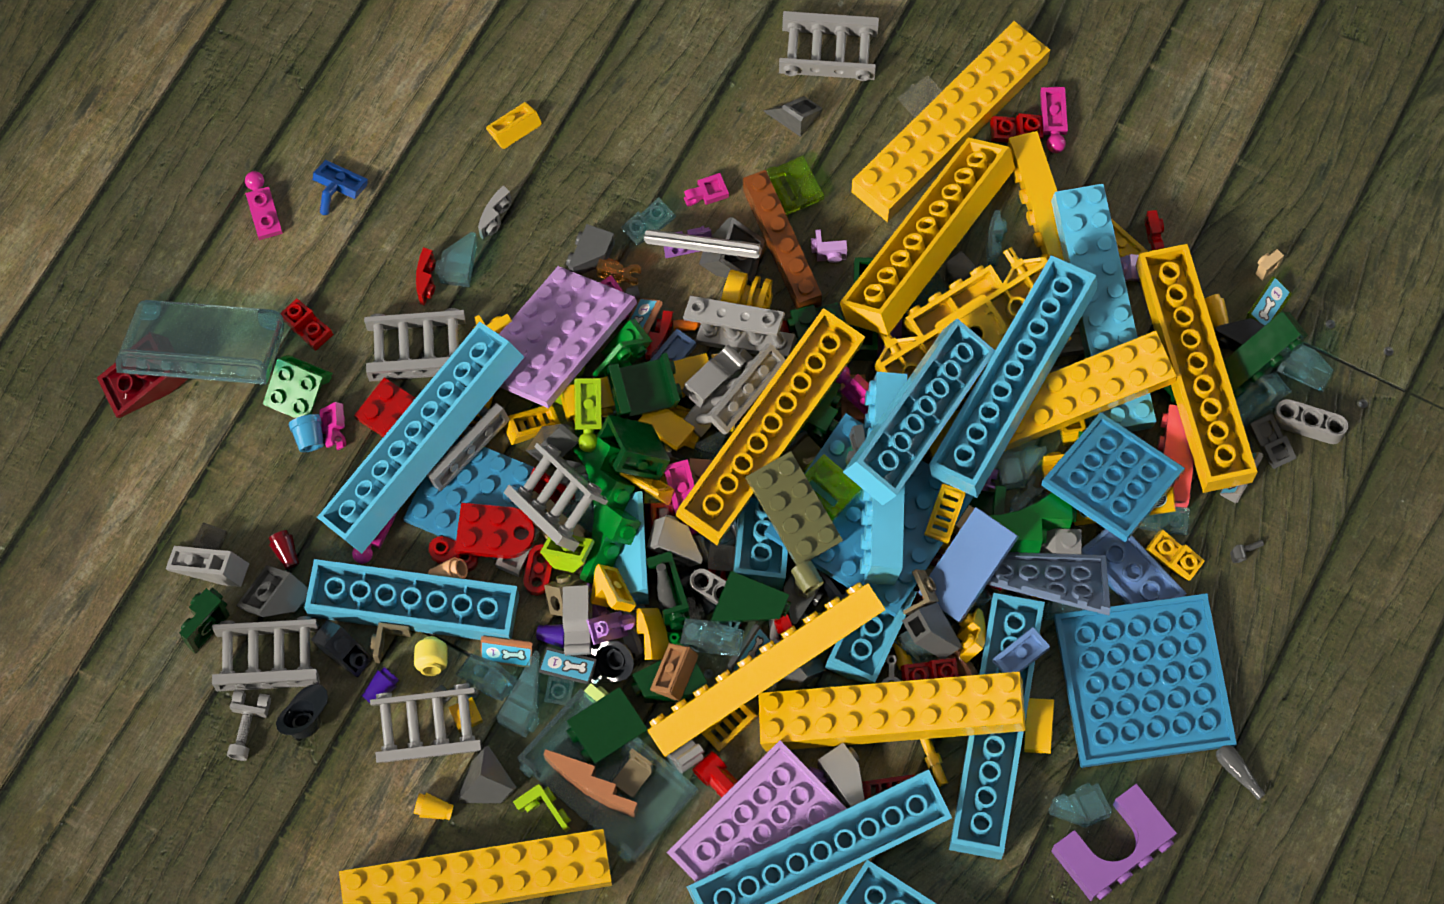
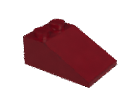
(133, 391)

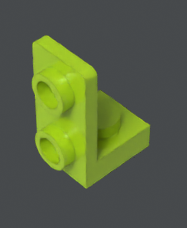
(530, 801)

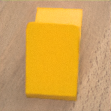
(610, 589)

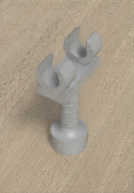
(238, 750)

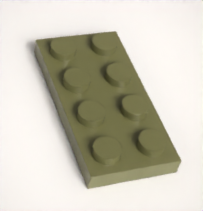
(794, 508)

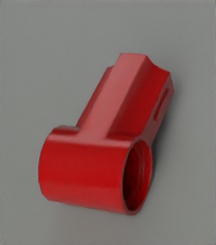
(714, 772)

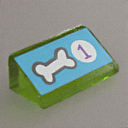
(1269, 302)

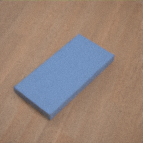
(970, 563)
(1132, 570)

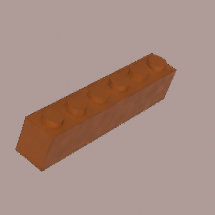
(781, 240)

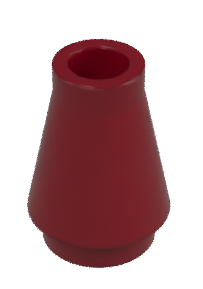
(284, 548)

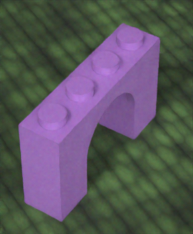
(1097, 875)

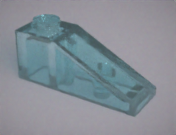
(522, 704)

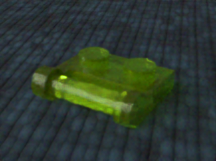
(801, 182)
(835, 483)

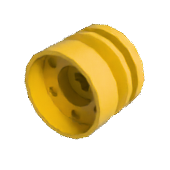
(739, 292)

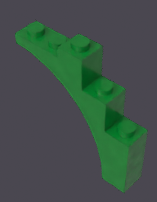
(1034, 521)
(611, 523)

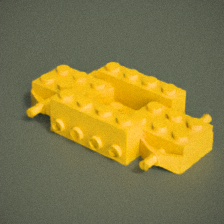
(976, 302)

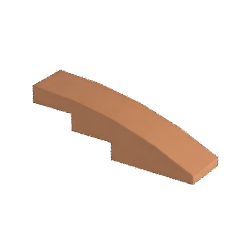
(583, 778)

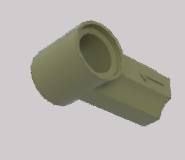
(806, 579)

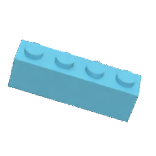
(632, 558)
(864, 650)

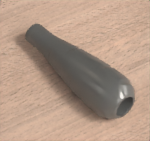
(666, 591)
(1236, 766)

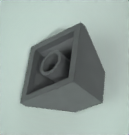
(722, 263)
(274, 593)

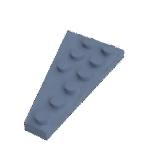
(1061, 578)

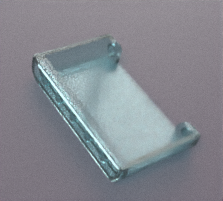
(201, 342)
(658, 800)

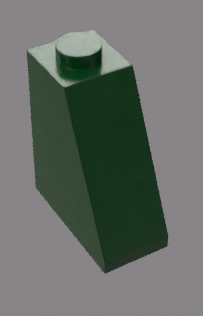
(749, 601)
(644, 679)

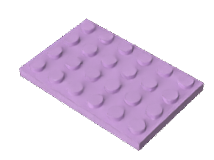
(561, 333)
(758, 811)

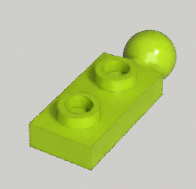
(587, 411)

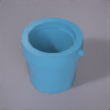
(307, 432)

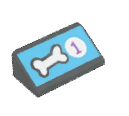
(750, 646)
(570, 667)

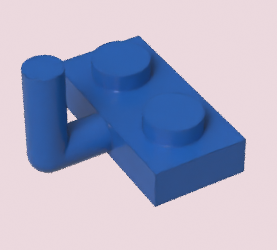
(338, 180)

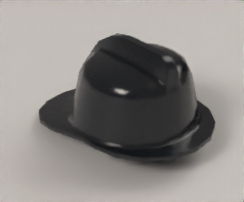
(613, 662)
(302, 714)

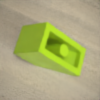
(565, 559)

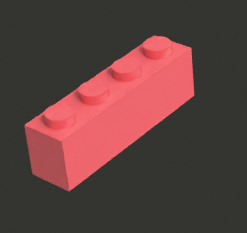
(1176, 447)

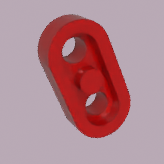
(449, 552)
(536, 571)

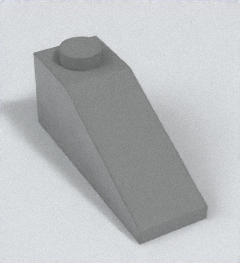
(208, 565)
(843, 774)

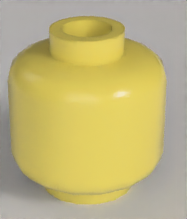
(430, 656)

